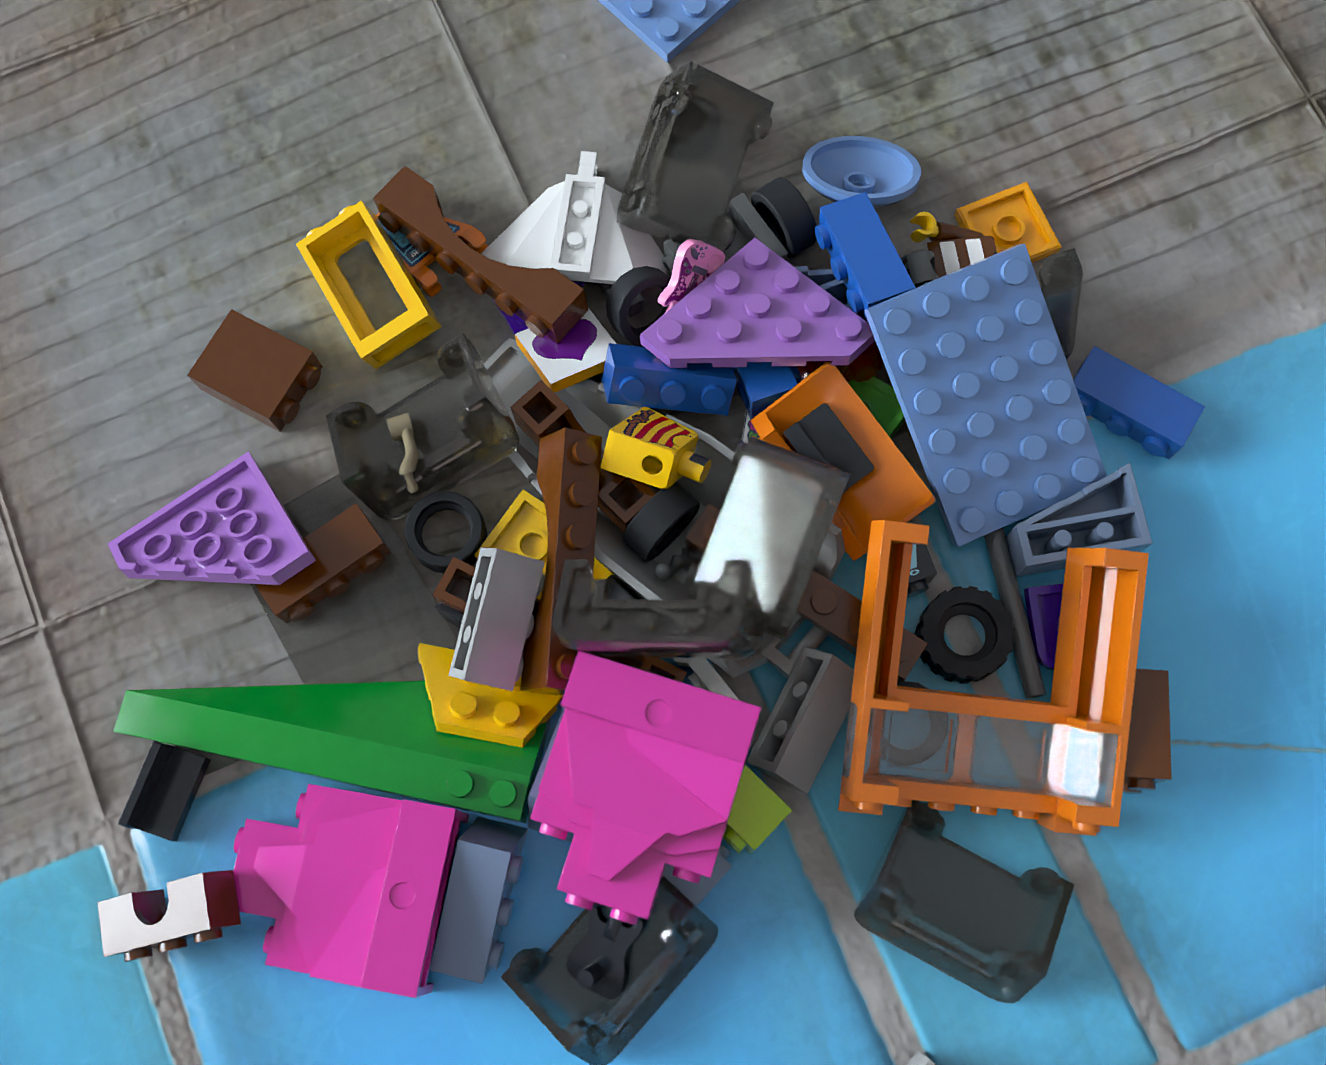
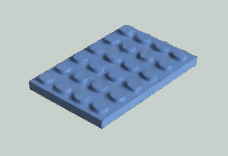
(987, 394)

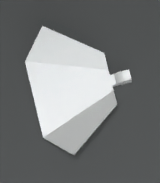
(576, 232)

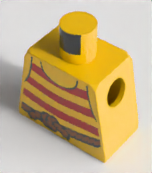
(654, 450)

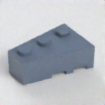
(1096, 517)
(478, 899)

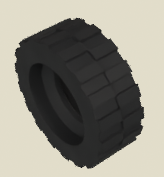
(988, 612)

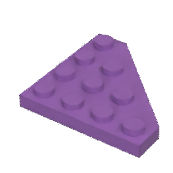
(757, 312)
(217, 532)

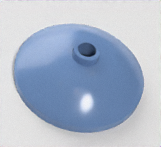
(859, 165)

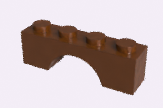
(543, 413)

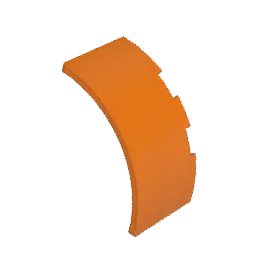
(887, 492)

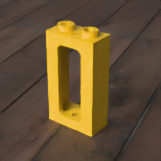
(321, 252)

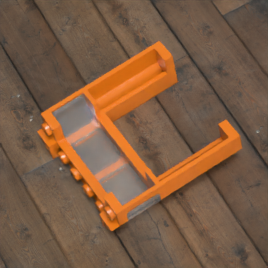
(994, 752)

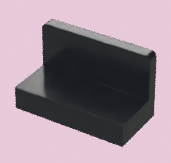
(827, 440)
(164, 791)

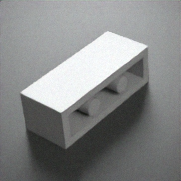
(497, 618)
(804, 720)

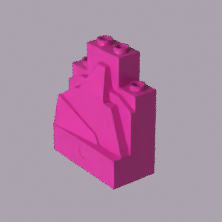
(641, 782)
(351, 887)

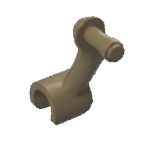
(401, 429)

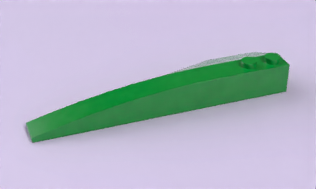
(344, 733)

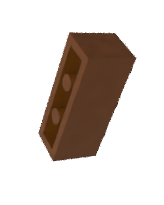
(342, 552)

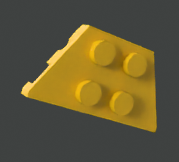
(480, 709)

